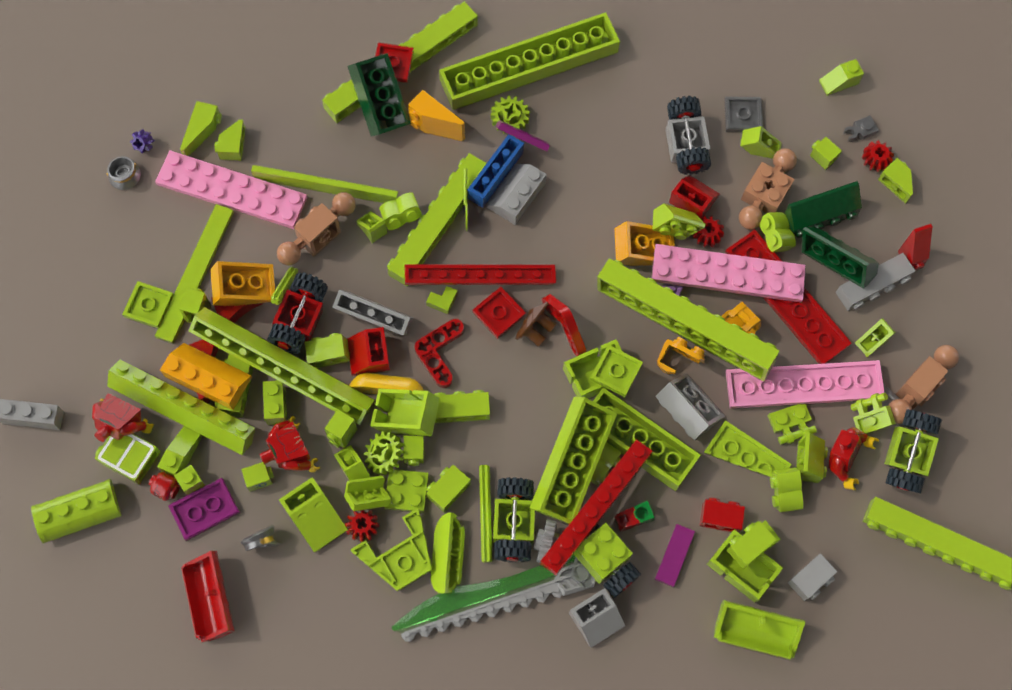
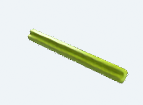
(485, 514)

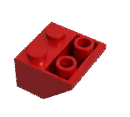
(693, 196)
(368, 351)

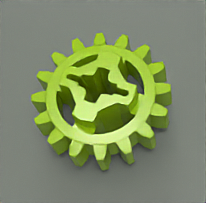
(505, 108)
(384, 452)

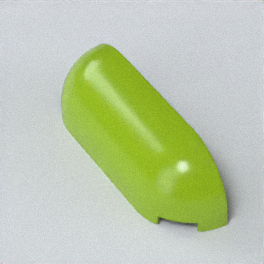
(447, 554)

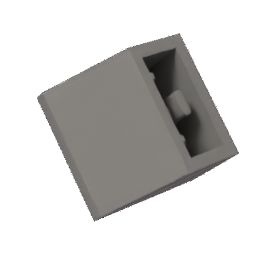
(597, 618)

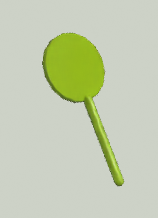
(465, 196)

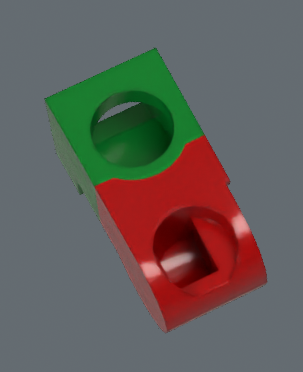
(634, 516)

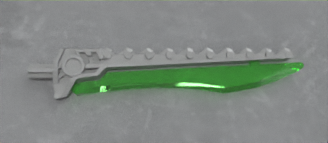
(568, 581)

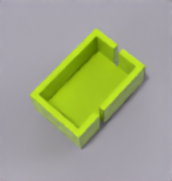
(580, 368)
(407, 412)
(752, 579)

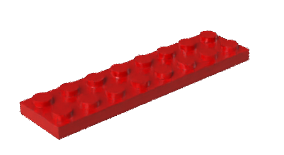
(805, 318)

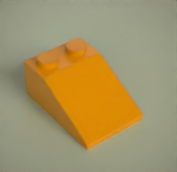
(434, 118)
(637, 243)
(241, 283)

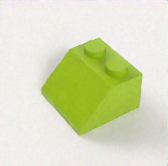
(810, 458)

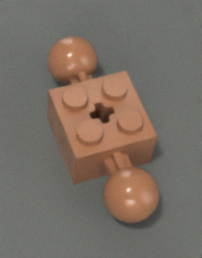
(767, 188)
(316, 229)
(924, 381)

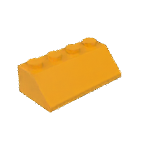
(205, 375)

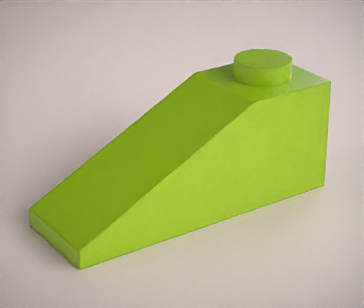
(200, 127)
(179, 451)

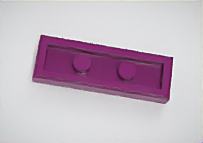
(522, 135)
(674, 555)

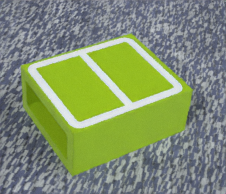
(128, 456)

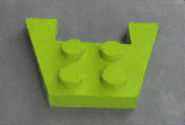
(404, 561)

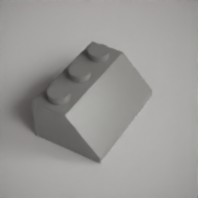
(517, 192)
(689, 406)

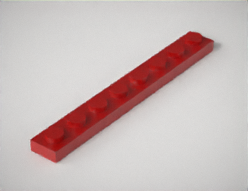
(479, 274)
(595, 507)

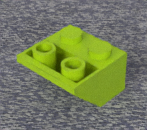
(676, 222)

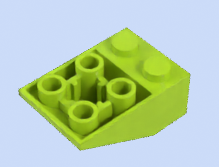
(313, 514)

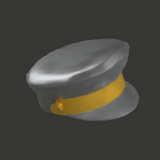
(123, 173)
(260, 539)

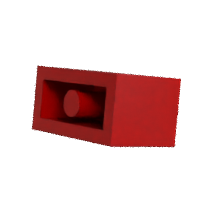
(722, 515)

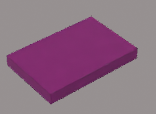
(203, 509)

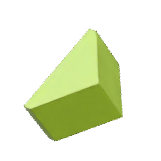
(372, 226)
(875, 337)

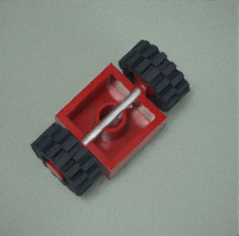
(298, 313)

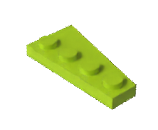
(744, 451)

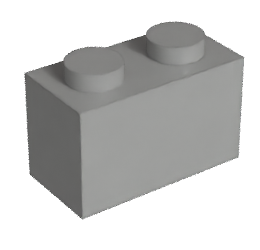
(812, 577)

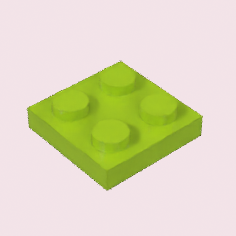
(147, 304)
(616, 370)
(407, 490)

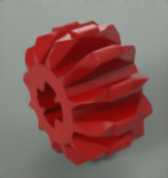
(877, 156)
(713, 236)
(354, 527)

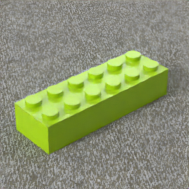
(670, 457)
(573, 460)

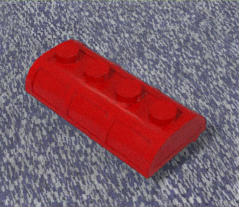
(207, 597)

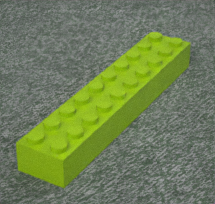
(529, 61)
(687, 319)

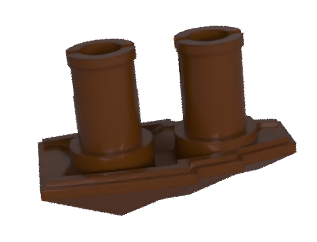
(535, 315)

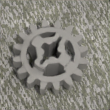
(545, 539)

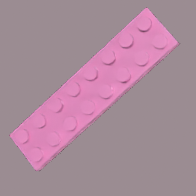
(231, 189)
(728, 273)
(805, 384)

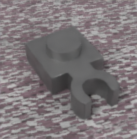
(862, 128)

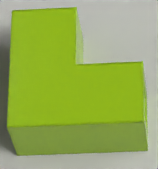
(444, 302)

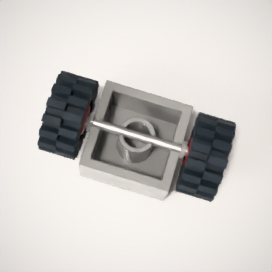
(687, 136)

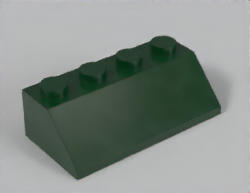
(379, 94)
(824, 208)
(838, 256)

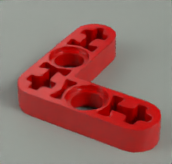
(565, 316)
(431, 352)

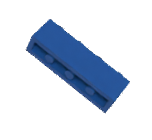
(495, 170)

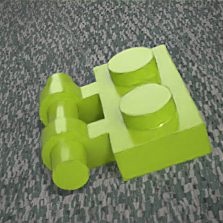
(788, 418)
(876, 419)

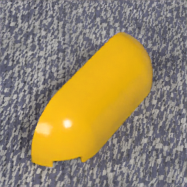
(371, 383)

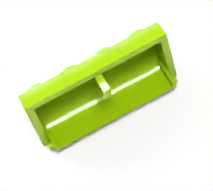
(75, 511)
(758, 629)

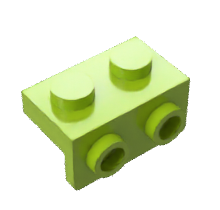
(366, 493)

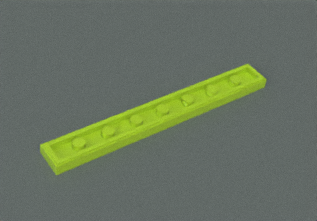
(323, 184)
(195, 271)

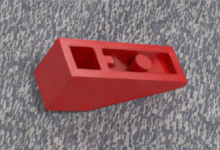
(917, 246)

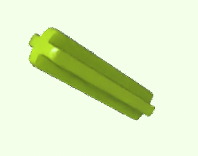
(284, 285)

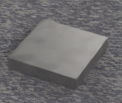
(742, 113)

